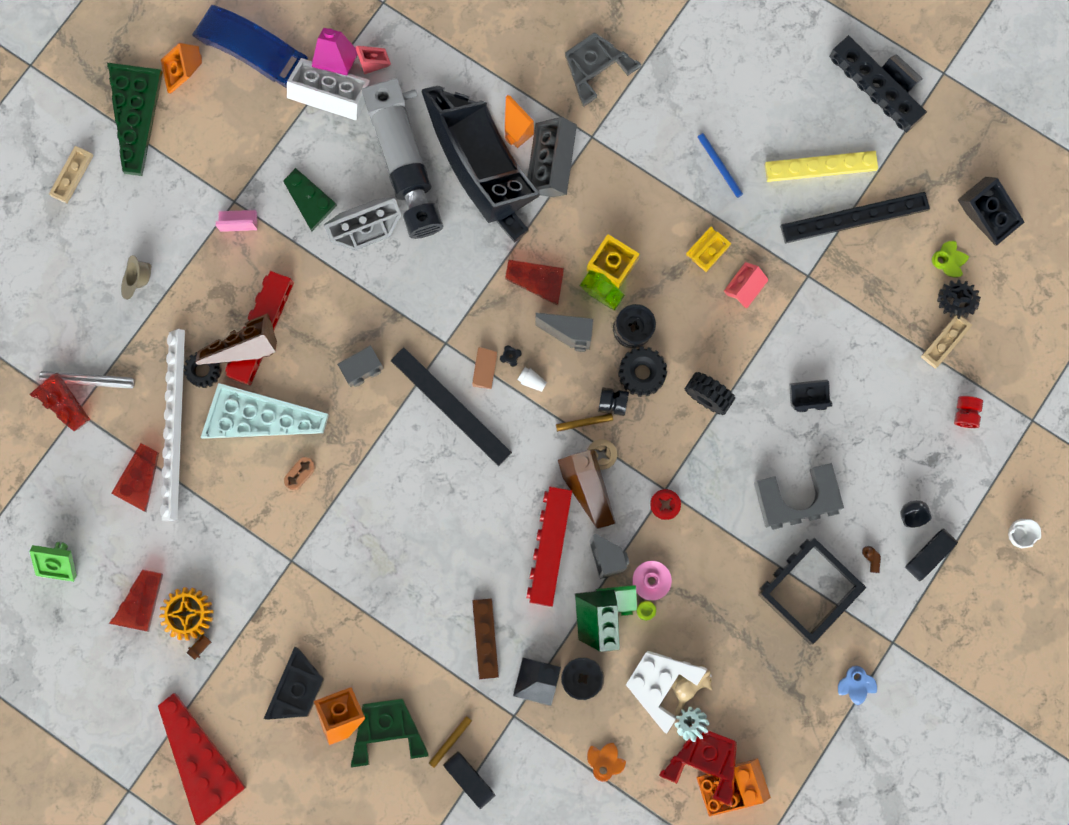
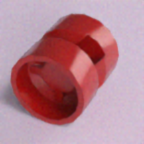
(969, 405)

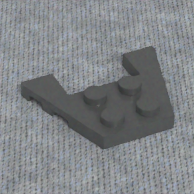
(590, 59)

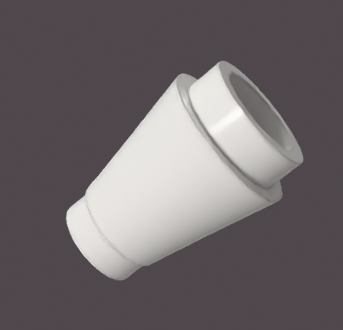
(531, 379)

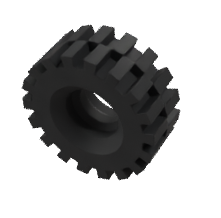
(652, 361)
(710, 393)

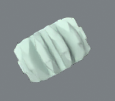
(687, 719)

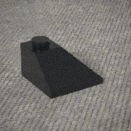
(537, 681)

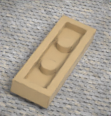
(71, 174)
(946, 341)

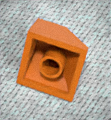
(180, 65)
(518, 123)
(339, 715)

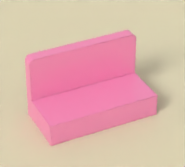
(237, 220)

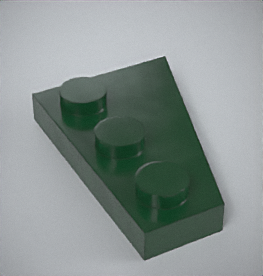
(309, 198)

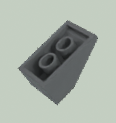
(570, 330)

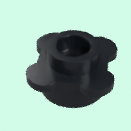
(515, 355)

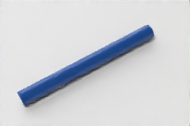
(719, 164)

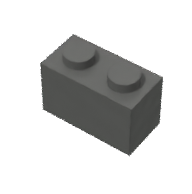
(360, 367)

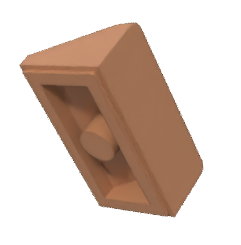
(484, 368)

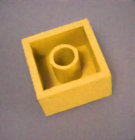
(613, 260)

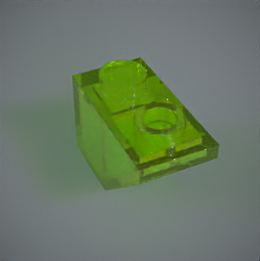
(602, 289)

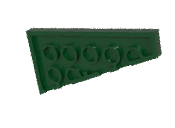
(134, 107)

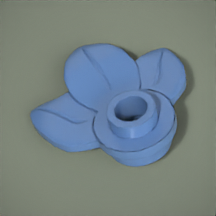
(858, 687)

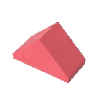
(372, 58)

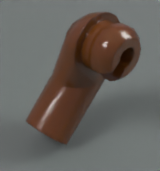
(873, 557)

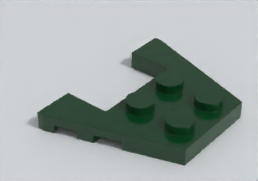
(386, 722)

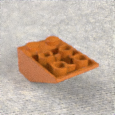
(748, 791)

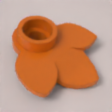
(605, 759)

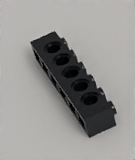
(876, 74)

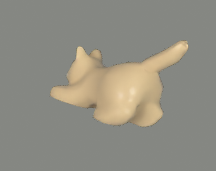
(686, 689)

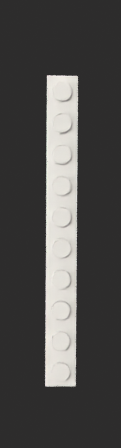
(172, 429)

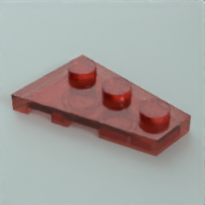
(536, 278)
(140, 603)

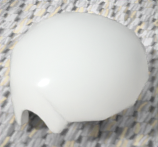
(1024, 533)

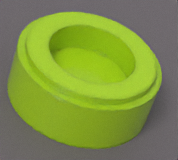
(646, 610)

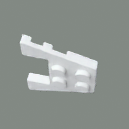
(653, 681)

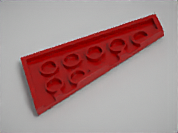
(202, 768)

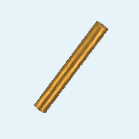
(584, 422)
(450, 741)

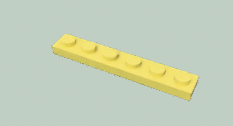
(821, 166)

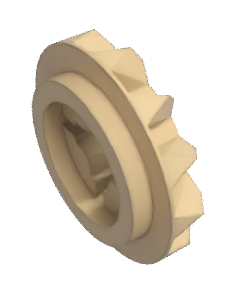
(611, 452)

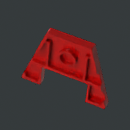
(711, 755)

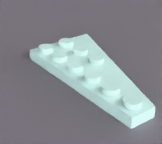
(250, 414)

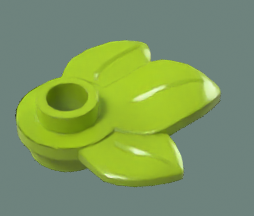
(952, 259)

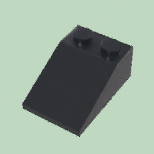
(991, 209)

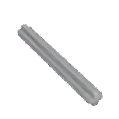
(92, 380)

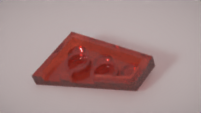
(59, 398)
(138, 478)

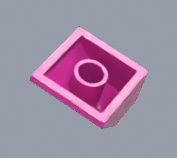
(334, 52)

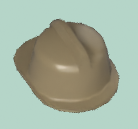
(135, 276)

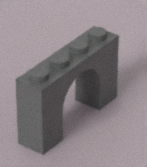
(777, 513)

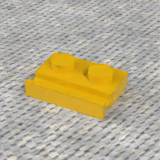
(708, 249)

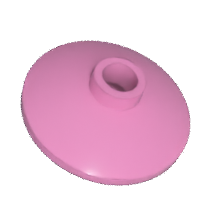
(659, 573)

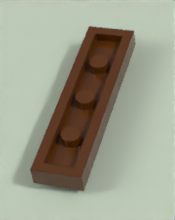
(485, 638)

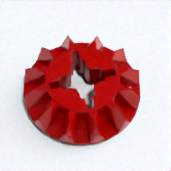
(675, 504)

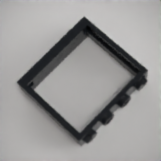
(834, 614)

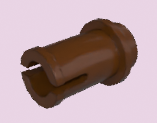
(198, 647)

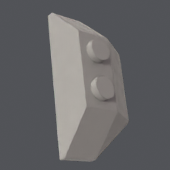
(364, 224)

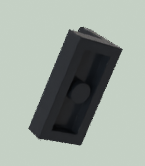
(902, 73)

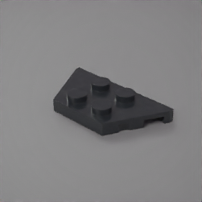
(296, 689)

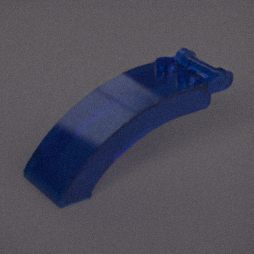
(247, 43)

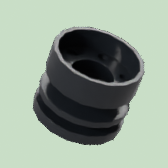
(643, 321)
(571, 676)

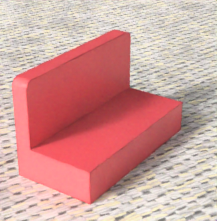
(746, 284)

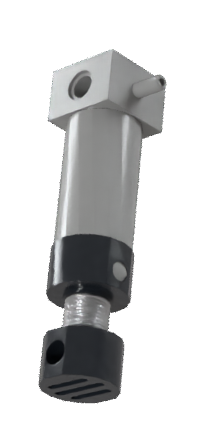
(402, 156)

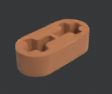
(302, 476)

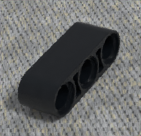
(931, 554)
(469, 780)

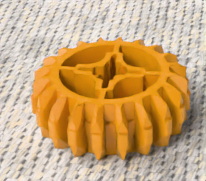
(185, 606)

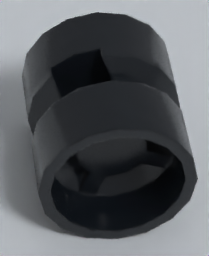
(613, 401)

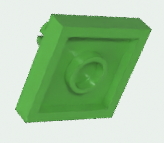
(53, 562)

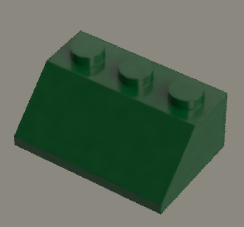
(598, 619)

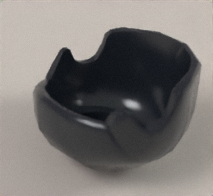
(915, 514)

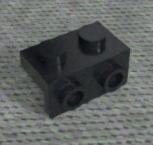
(810, 395)

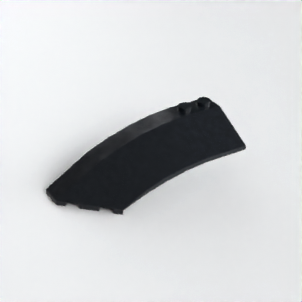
(478, 154)

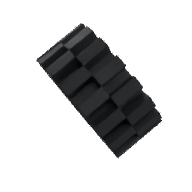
(207, 380)

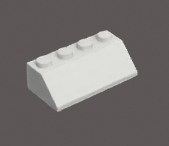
(327, 89)

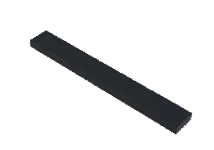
(855, 217)
(451, 407)

